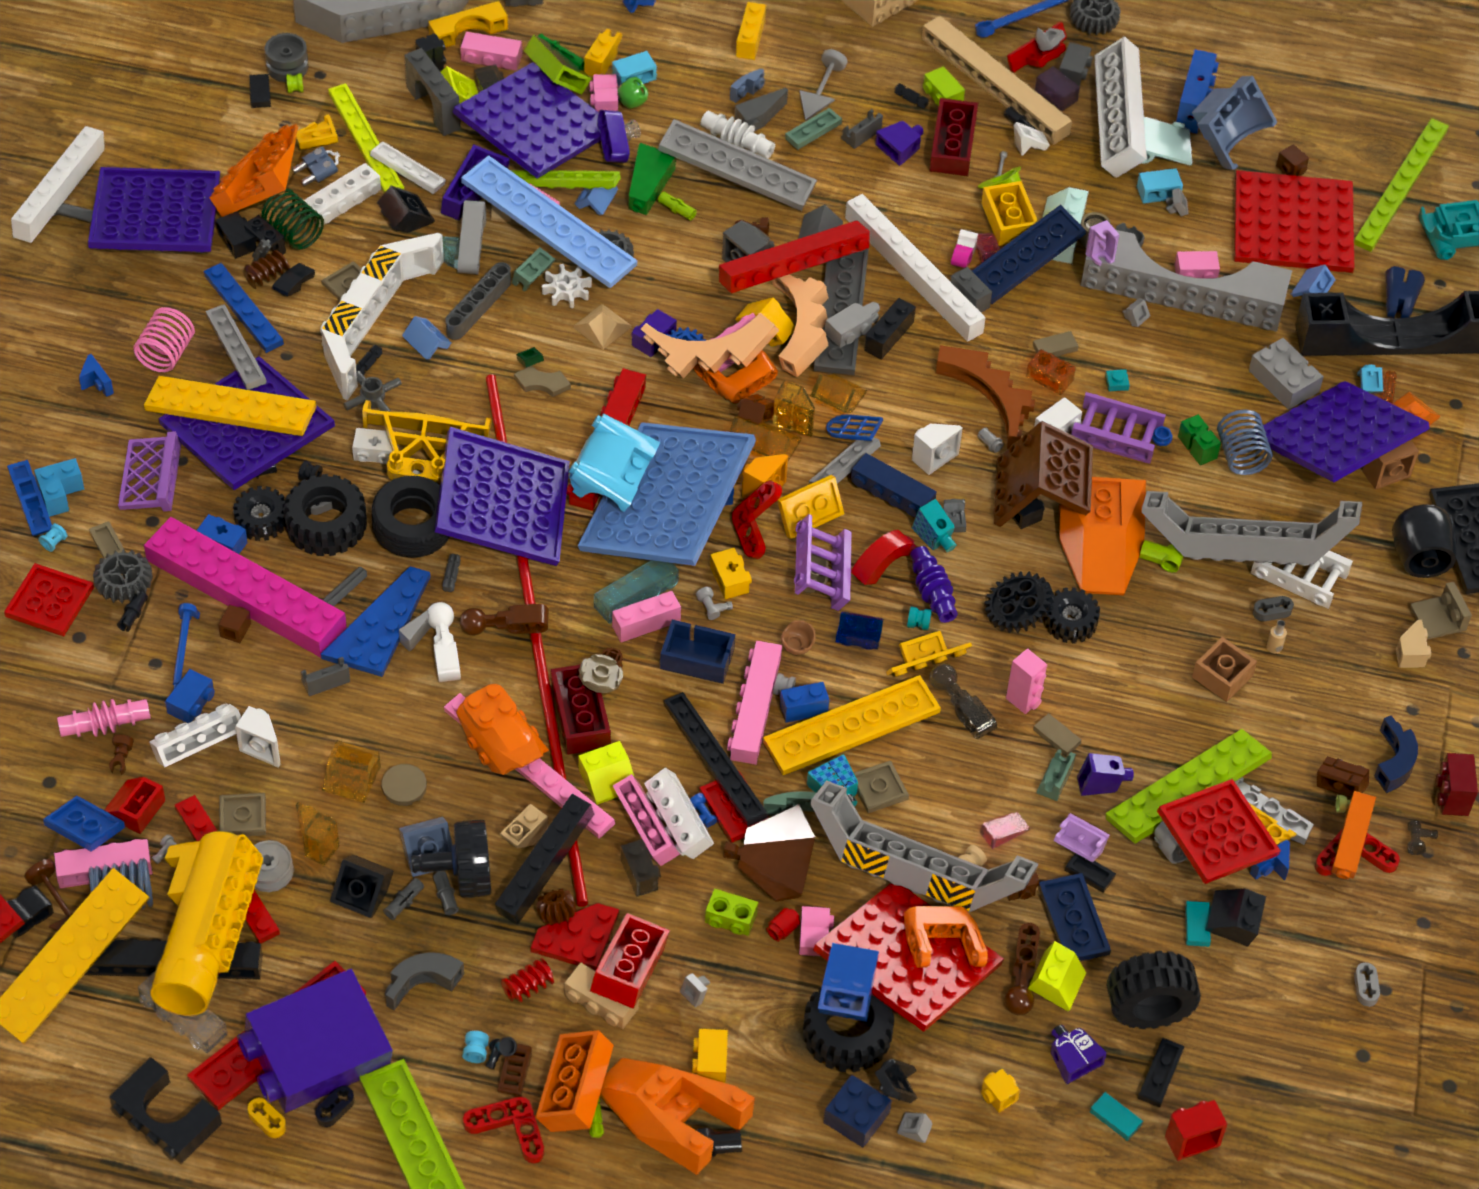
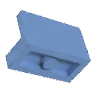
(597, 198)
(1314, 281)
(425, 337)

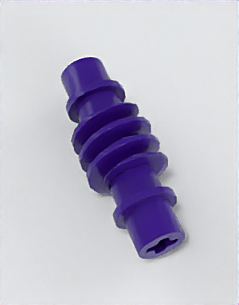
(934, 584)

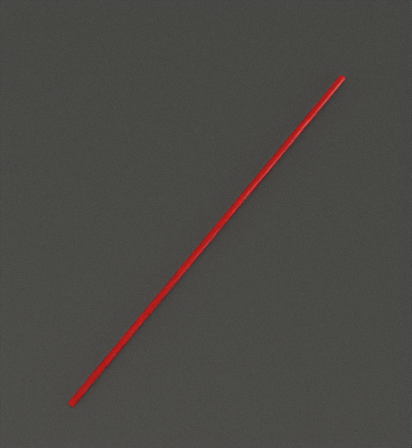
(540, 662)

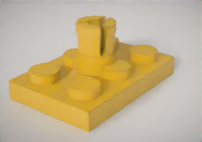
(817, 499)

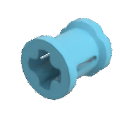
(57, 532)

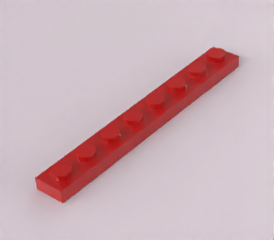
(200, 824)

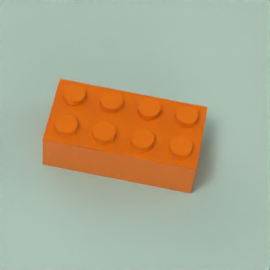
(574, 1081)

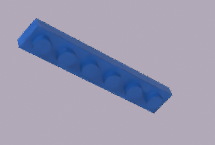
(243, 308)

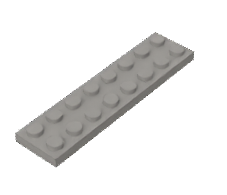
(737, 164)

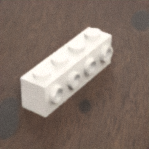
(345, 193)
(196, 735)
(678, 813)

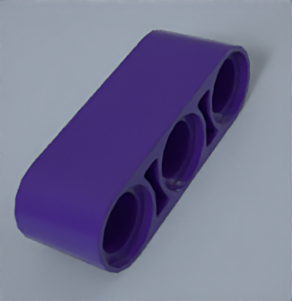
(613, 136)

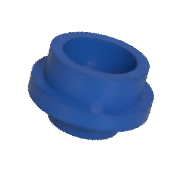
(1162, 436)

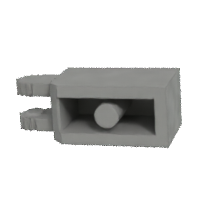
(851, 323)

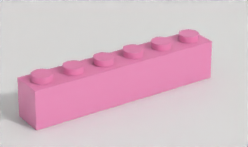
(755, 703)

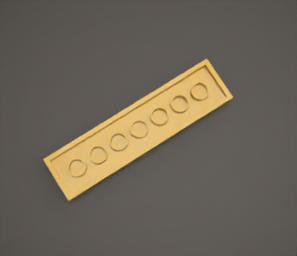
(230, 405)
(851, 725)
(69, 954)

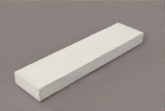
(407, 167)

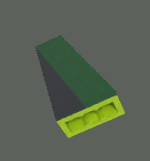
(557, 65)

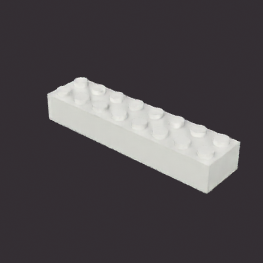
(1120, 107)

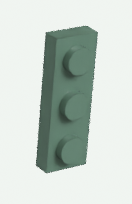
(813, 128)

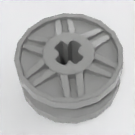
(276, 866)

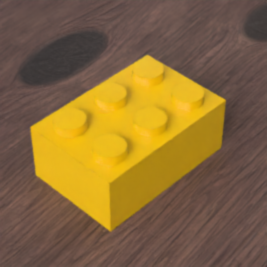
(1008, 211)

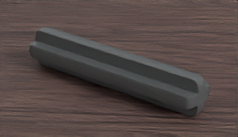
(345, 586)

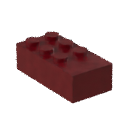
(953, 137)
(579, 712)

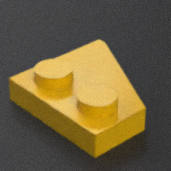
(317, 134)

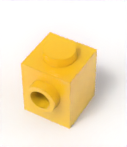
(1000, 1090)

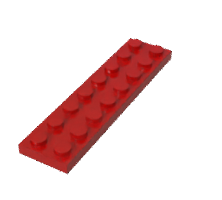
(228, 1072)

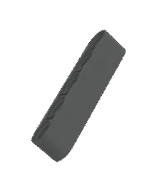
(478, 301)

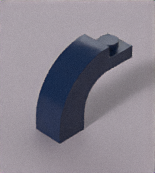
(1397, 770)

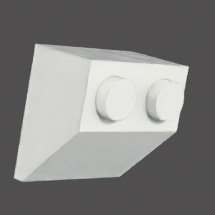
(936, 446)
(257, 736)

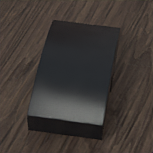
(292, 279)

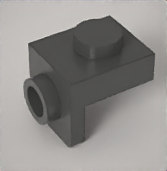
(955, 511)

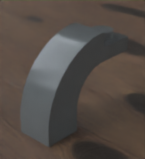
(421, 969)

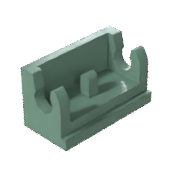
(532, 268)
(1056, 775)

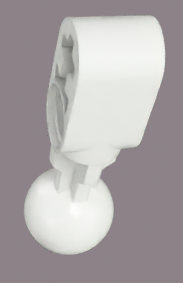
(445, 648)

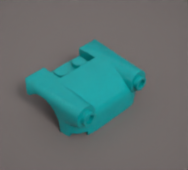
(1451, 227)

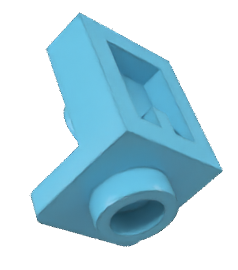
(1371, 378)

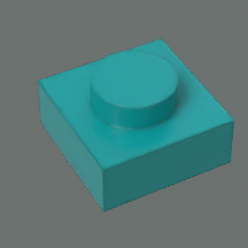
(1117, 380)

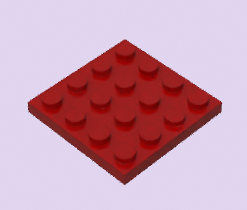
(1218, 831)

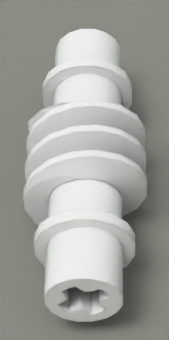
(738, 133)

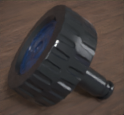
(467, 859)

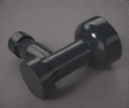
(505, 1046)

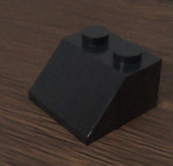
(404, 210)
(361, 885)
(1236, 914)

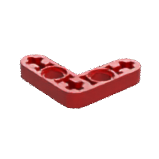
(767, 495)
(1372, 857)
(517, 1119)

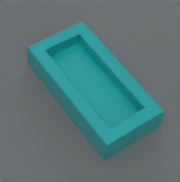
(1196, 922)
(1116, 1116)

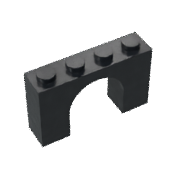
(175, 1138)

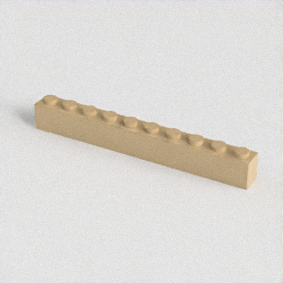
(996, 79)

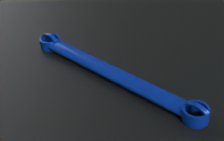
(988, 28)

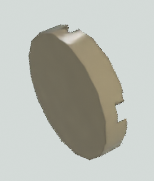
(600, 673)
(404, 784)

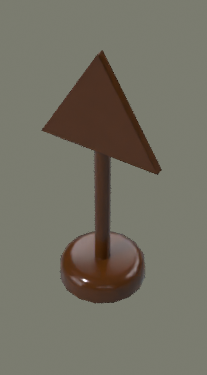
(41, 873)

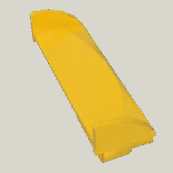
(399, 461)

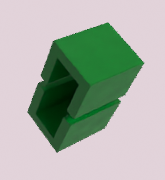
(1204, 445)

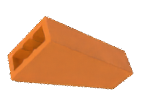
(1353, 835)

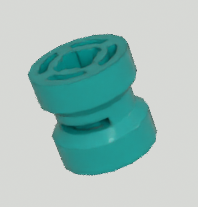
(919, 618)

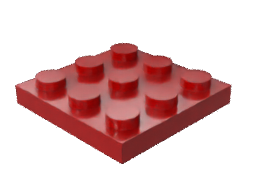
(49, 599)

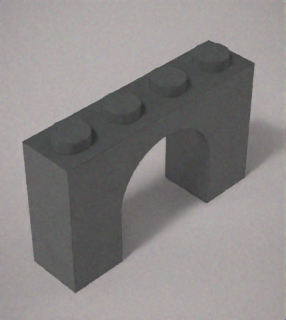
(425, 79)

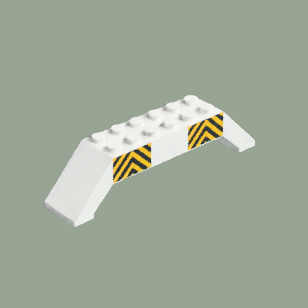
(369, 297)

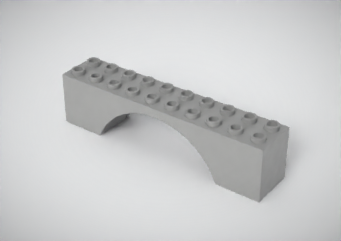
(1246, 297)

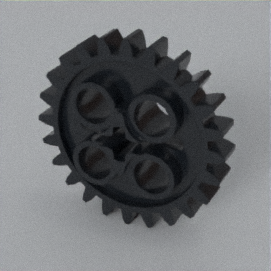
(1019, 602)

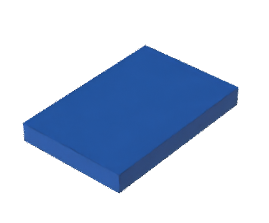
(84, 823)

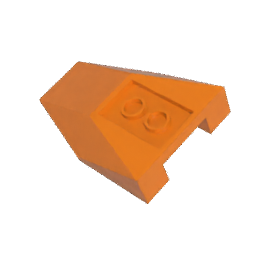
(258, 174)
(1108, 539)

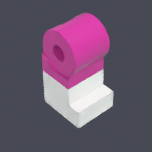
(964, 249)

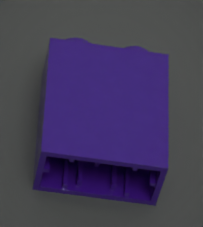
(314, 1041)

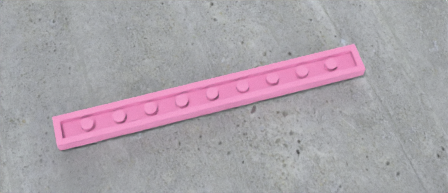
(550, 782)

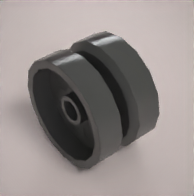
(286, 55)

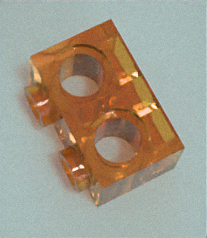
(1050, 372)

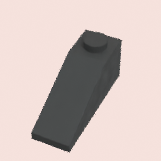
(761, 109)

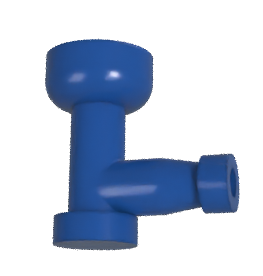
(699, 804)

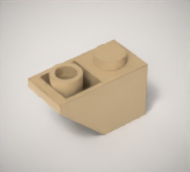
(1413, 648)
(526, 828)

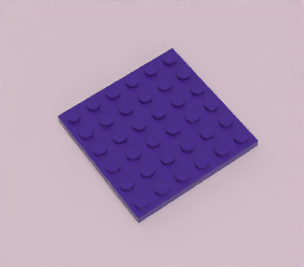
(532, 120)
(154, 209)
(1341, 431)
(239, 451)
(502, 496)

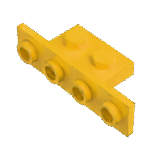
(924, 650)

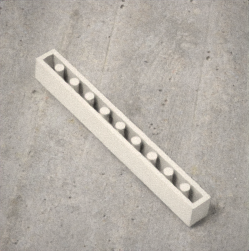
(917, 269)

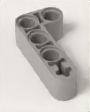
(471, 237)

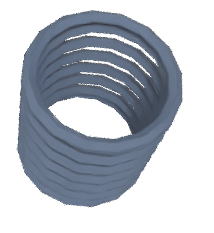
(1239, 438)
(140, 874)

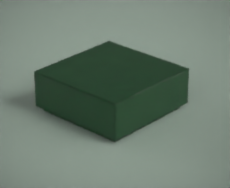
(530, 357)

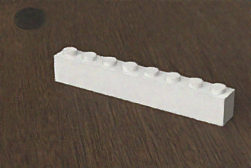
(57, 184)

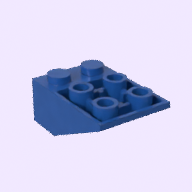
(848, 982)

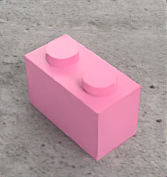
(1197, 264)

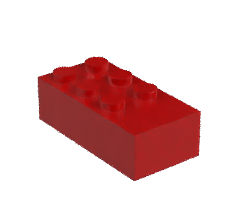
(629, 961)

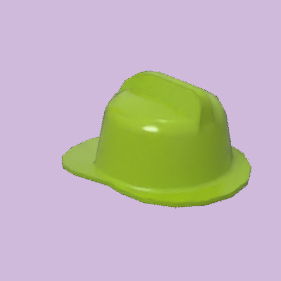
(1008, 177)

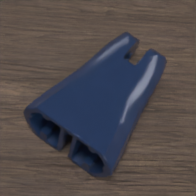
(1402, 294)

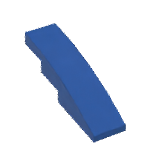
(30, 497)

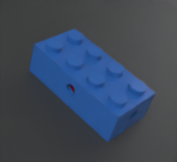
(1197, 87)

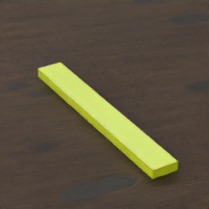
(362, 134)

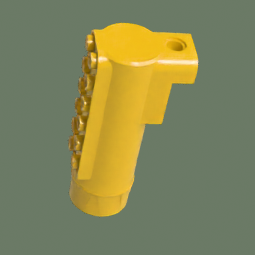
(212, 897)

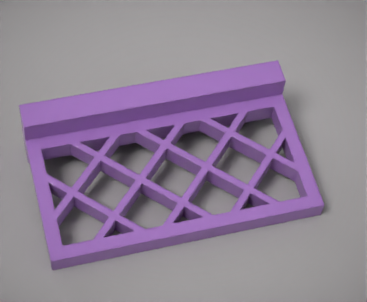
(166, 472)

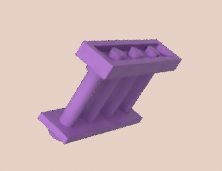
(1116, 443)
(839, 557)

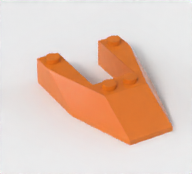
(660, 1099)

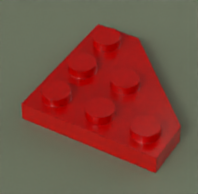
(579, 939)

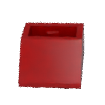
(137, 803)

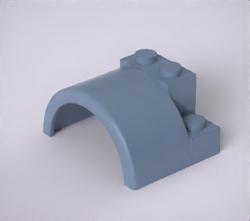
(1232, 115)

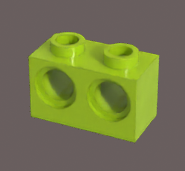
(732, 907)

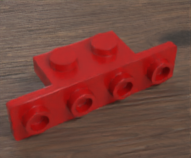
(1032, 55)

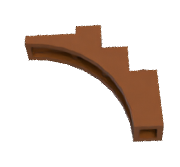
(994, 384)

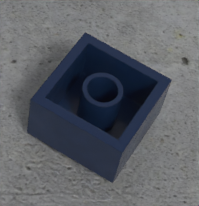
(857, 1111)

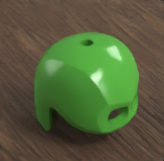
(631, 94)

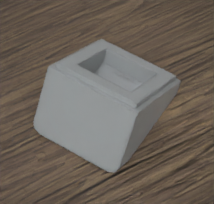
(915, 1126)

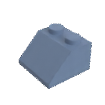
(425, 838)

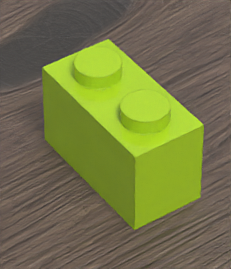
(942, 84)

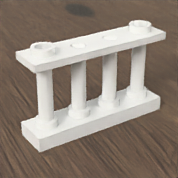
(1331, 562)

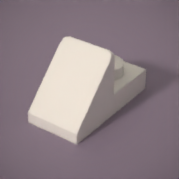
(1027, 137)

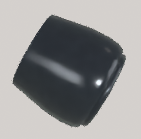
(1425, 540)

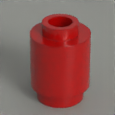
(783, 924)

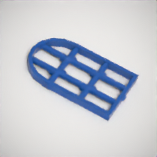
(857, 431)

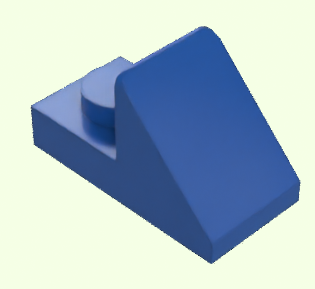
(94, 374)
(1279, 864)

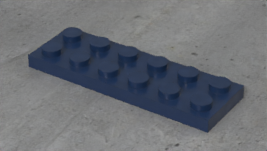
(1029, 252)

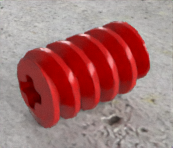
(527, 980)

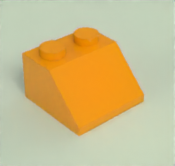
(763, 470)

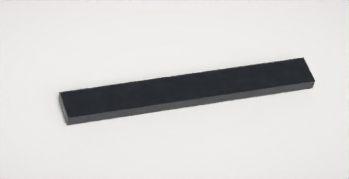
(715, 759)

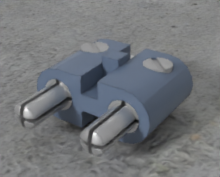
(318, 164)

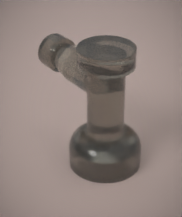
(1417, 846)

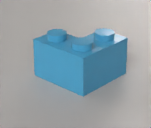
(56, 482)

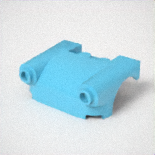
(612, 461)

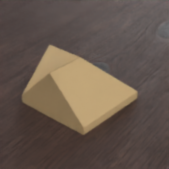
(602, 326)

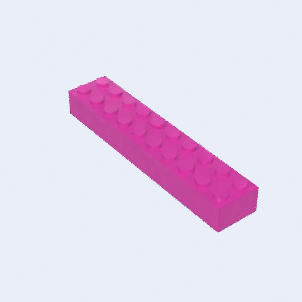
(245, 584)

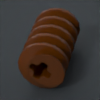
(264, 267)

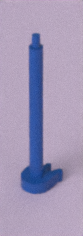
(186, 613)

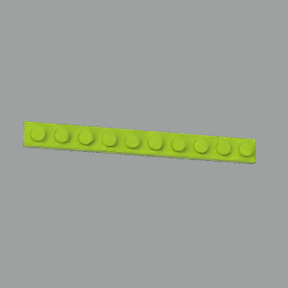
(1401, 185)

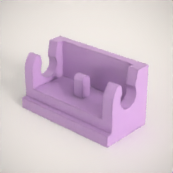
(1102, 242)
(1081, 838)

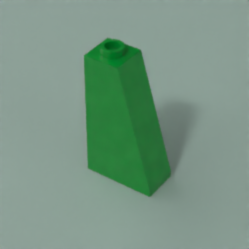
(649, 177)

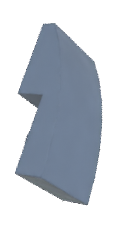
(748, 83)

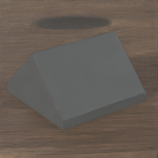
(818, 221)

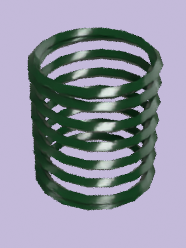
(289, 239)

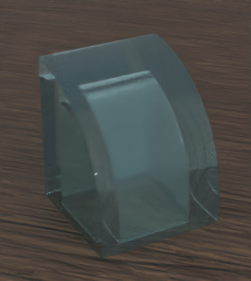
(451, 251)

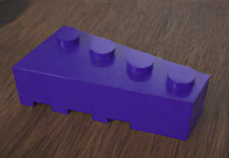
(458, 192)

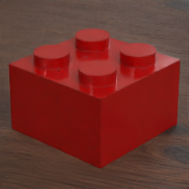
(1195, 1129)

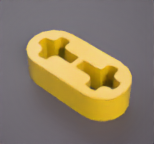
(270, 1113)

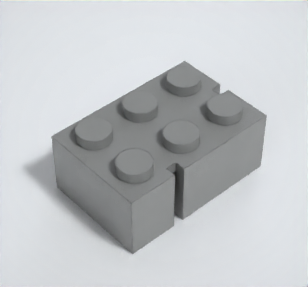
(1285, 373)

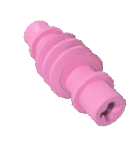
(103, 718)

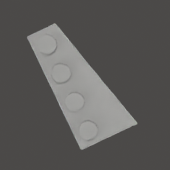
(1286, 818)

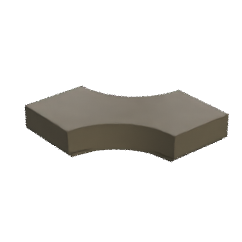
(532, 379)

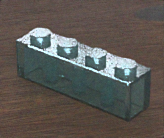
(635, 587)

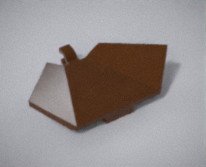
(776, 854)

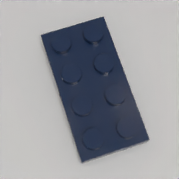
(1074, 916)

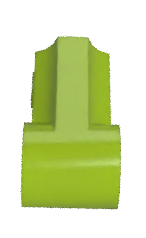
(1167, 556)

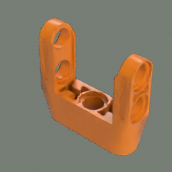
(743, 382)
(943, 922)

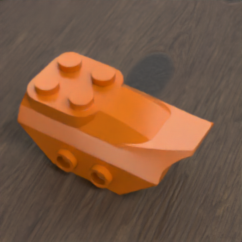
(499, 730)

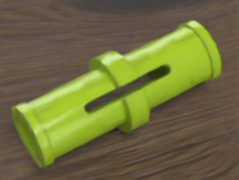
(677, 206)

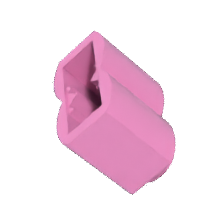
(605, 92)
(814, 926)

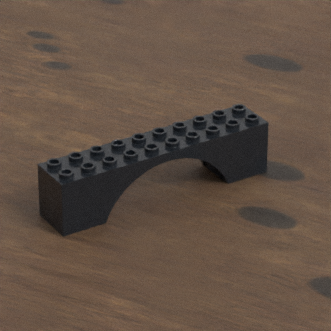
(1334, 327)

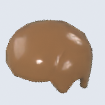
(798, 637)

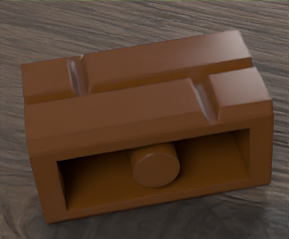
(756, 409)
(1342, 777)

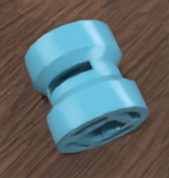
(475, 1046)

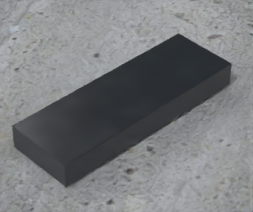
(1161, 1072)

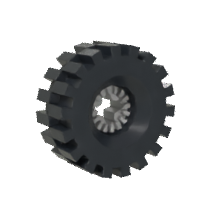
(260, 501)
(1078, 606)

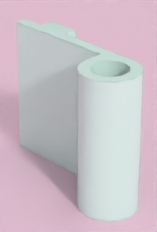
(1167, 141)

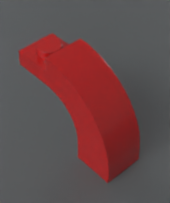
(880, 555)

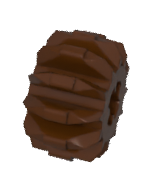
(556, 906)

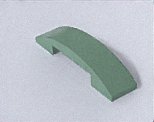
(784, 801)

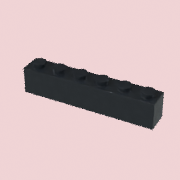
(544, 859)

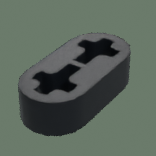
(337, 1108)

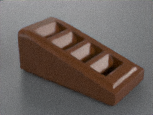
(521, 1056)

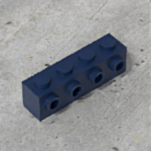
(891, 485)

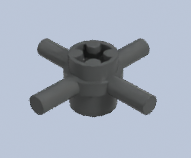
(373, 391)

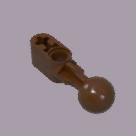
(517, 619)
(1020, 999)

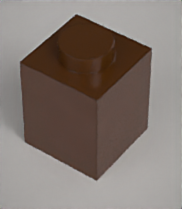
(234, 623)

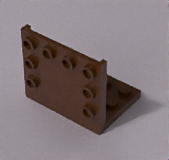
(1045, 464)

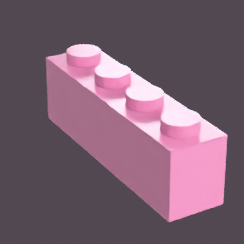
(646, 820)
(74, 865)

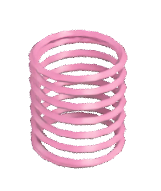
(152, 342)

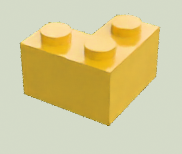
(771, 310)

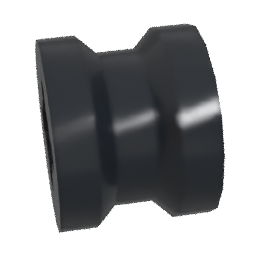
(308, 470)

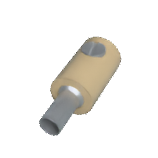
(1277, 638)

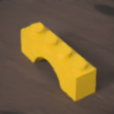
(487, 17)

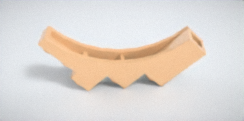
(808, 337)
(711, 354)

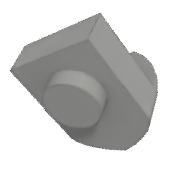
(1048, 39)

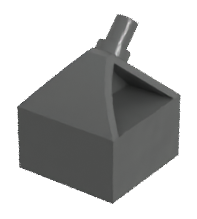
(743, 240)

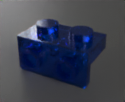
(859, 630)

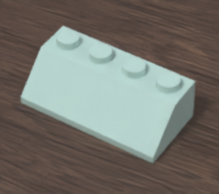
(1075, 203)

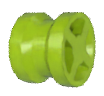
(294, 83)

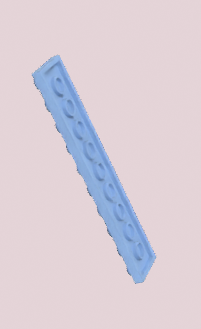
(549, 221)

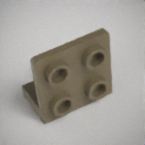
(1444, 613)

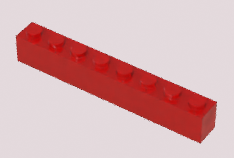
(794, 256)
(621, 406)

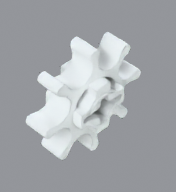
(566, 285)

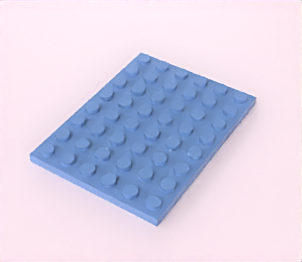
(675, 498)

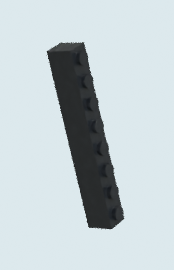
(141, 959)

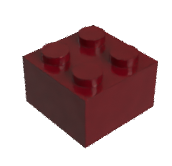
(1457, 784)

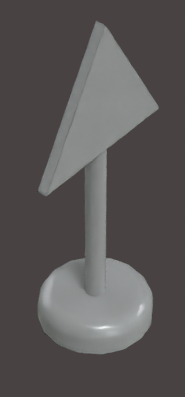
(812, 102)

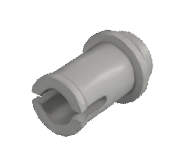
(994, 443)

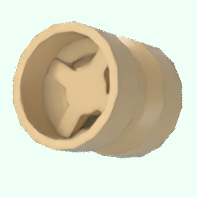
(974, 855)

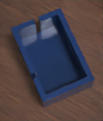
(703, 658)

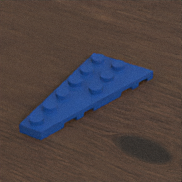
(375, 633)

